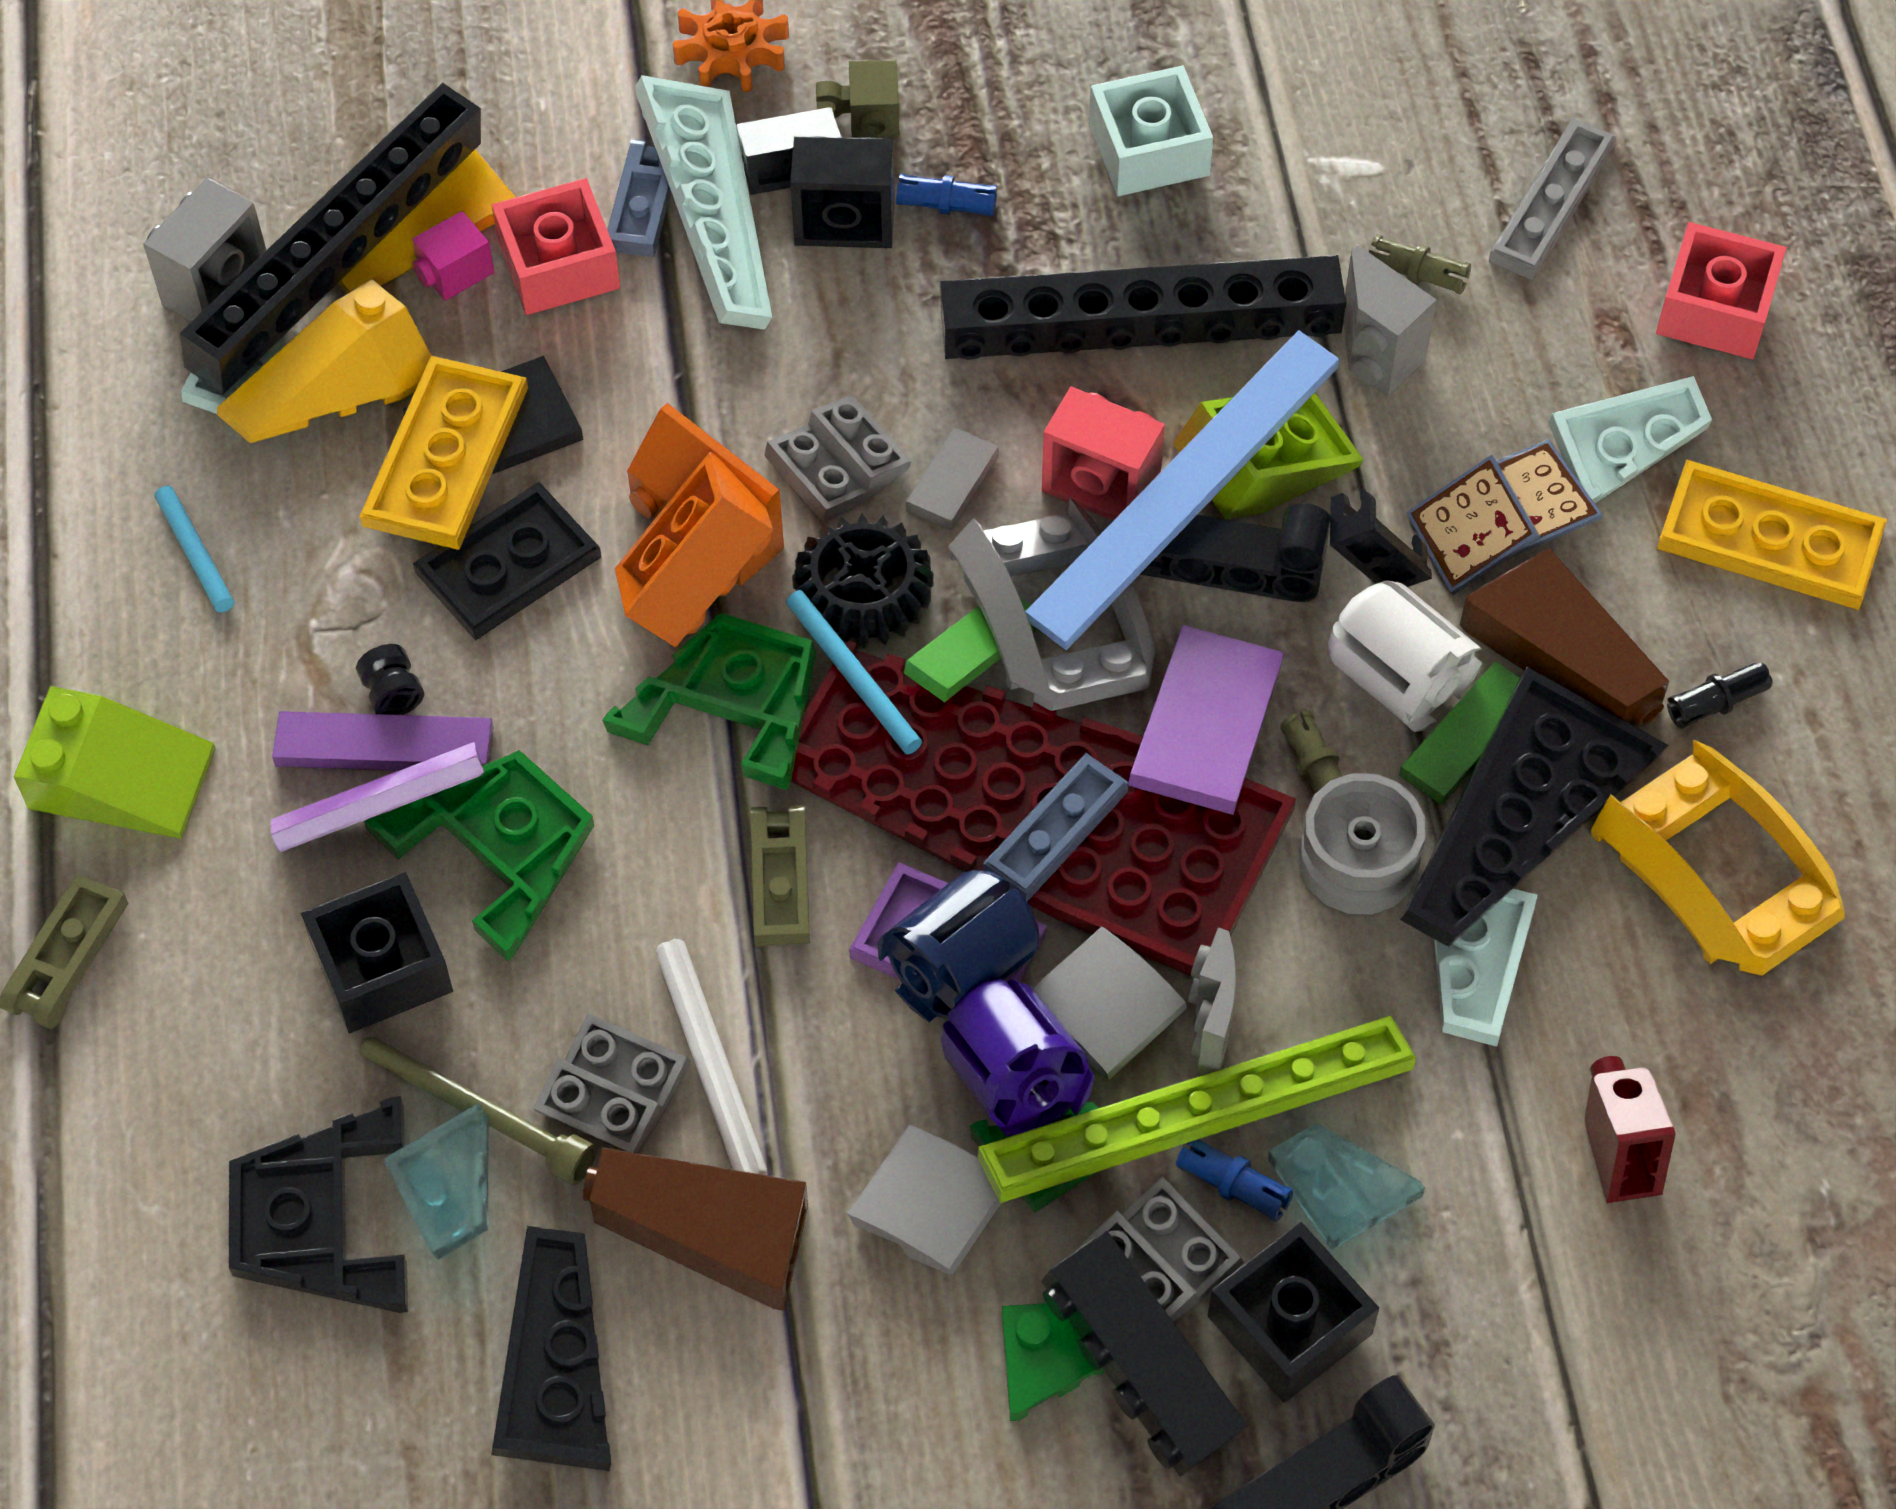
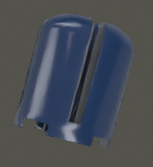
(958, 939)

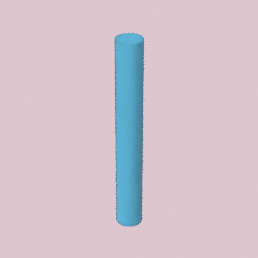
(194, 549)

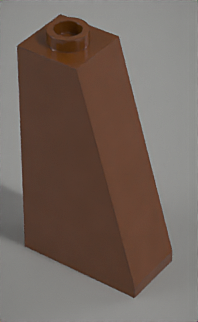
(1555, 626)
(705, 1217)

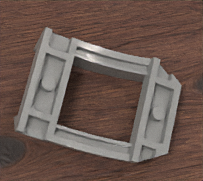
(1032, 546)

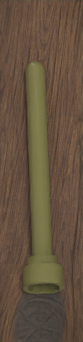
(566, 1155)

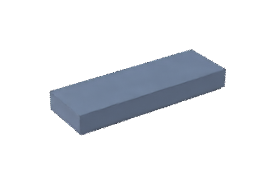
(1057, 826)

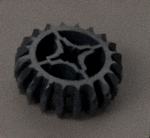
(867, 562)

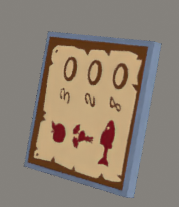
(1548, 492)
(1473, 524)

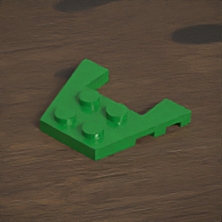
(738, 675)
(514, 824)

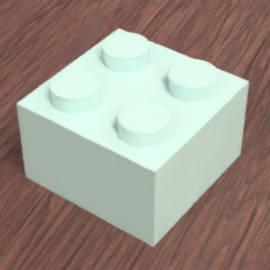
(1150, 130)

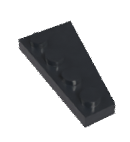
(551, 1376)

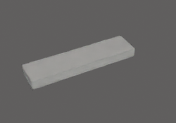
(1552, 199)

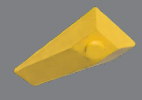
(344, 358)

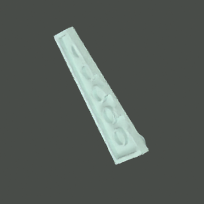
(707, 178)

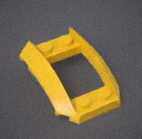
(1680, 797)

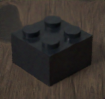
(843, 192)
(377, 952)
(1292, 1311)

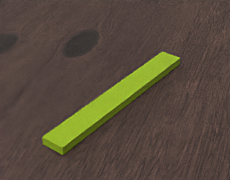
(1194, 1109)

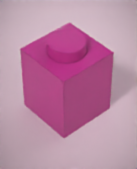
(452, 256)

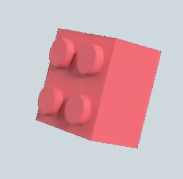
(556, 246)
(1721, 290)
(1100, 453)

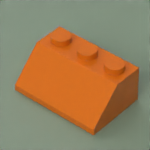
(671, 455)
(692, 552)

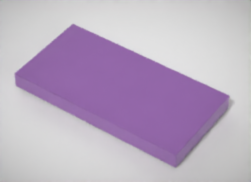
(1206, 719)

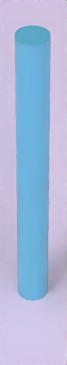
(854, 672)

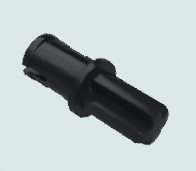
(1718, 694)

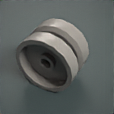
(1362, 843)

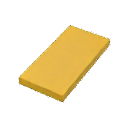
(466, 189)
(444, 452)
(1772, 534)

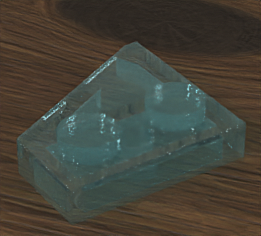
(446, 1180)
(1341, 1183)

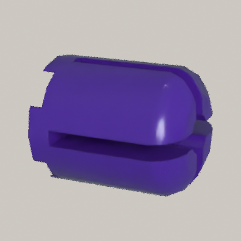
(1015, 1056)

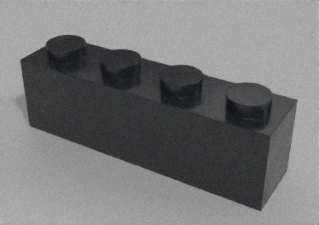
(1142, 1354)

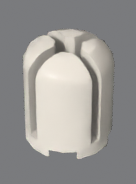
(1402, 652)

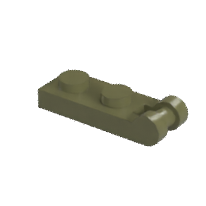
(780, 877)
(63, 950)

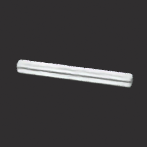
(710, 1058)

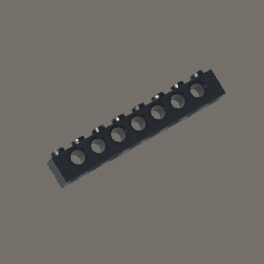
(330, 238)
(1142, 307)

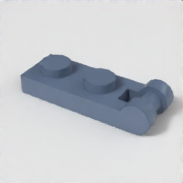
(639, 202)

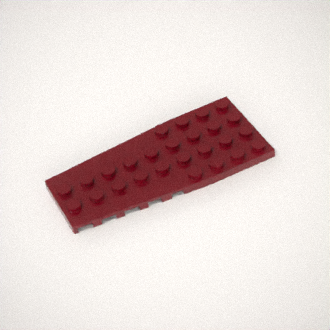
(1147, 873)

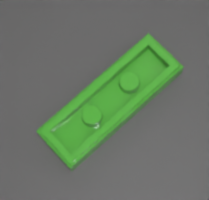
(956, 656)
(1459, 739)

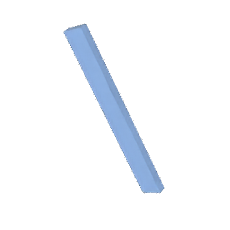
(1181, 490)

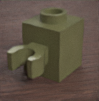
(868, 97)

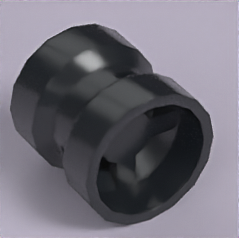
(388, 676)

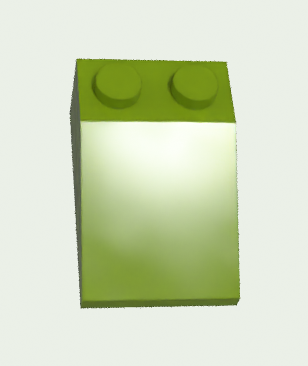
(1293, 461)
(111, 765)

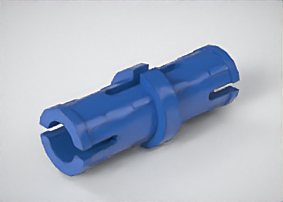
(946, 194)
(1235, 1178)

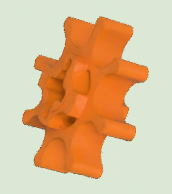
(731, 41)

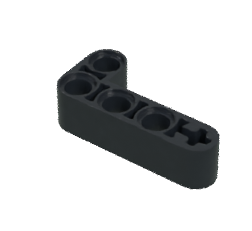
(1250, 556)
(1349, 1461)

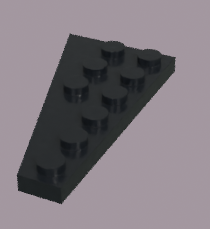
(1530, 792)

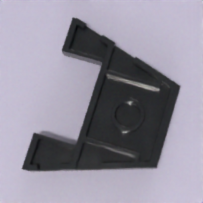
(292, 1219)

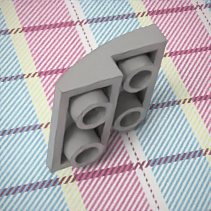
(837, 458)
(1214, 999)
(1109, 1001)
(612, 1084)
(927, 1200)
(1171, 1248)

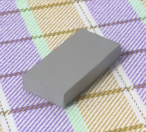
(952, 478)

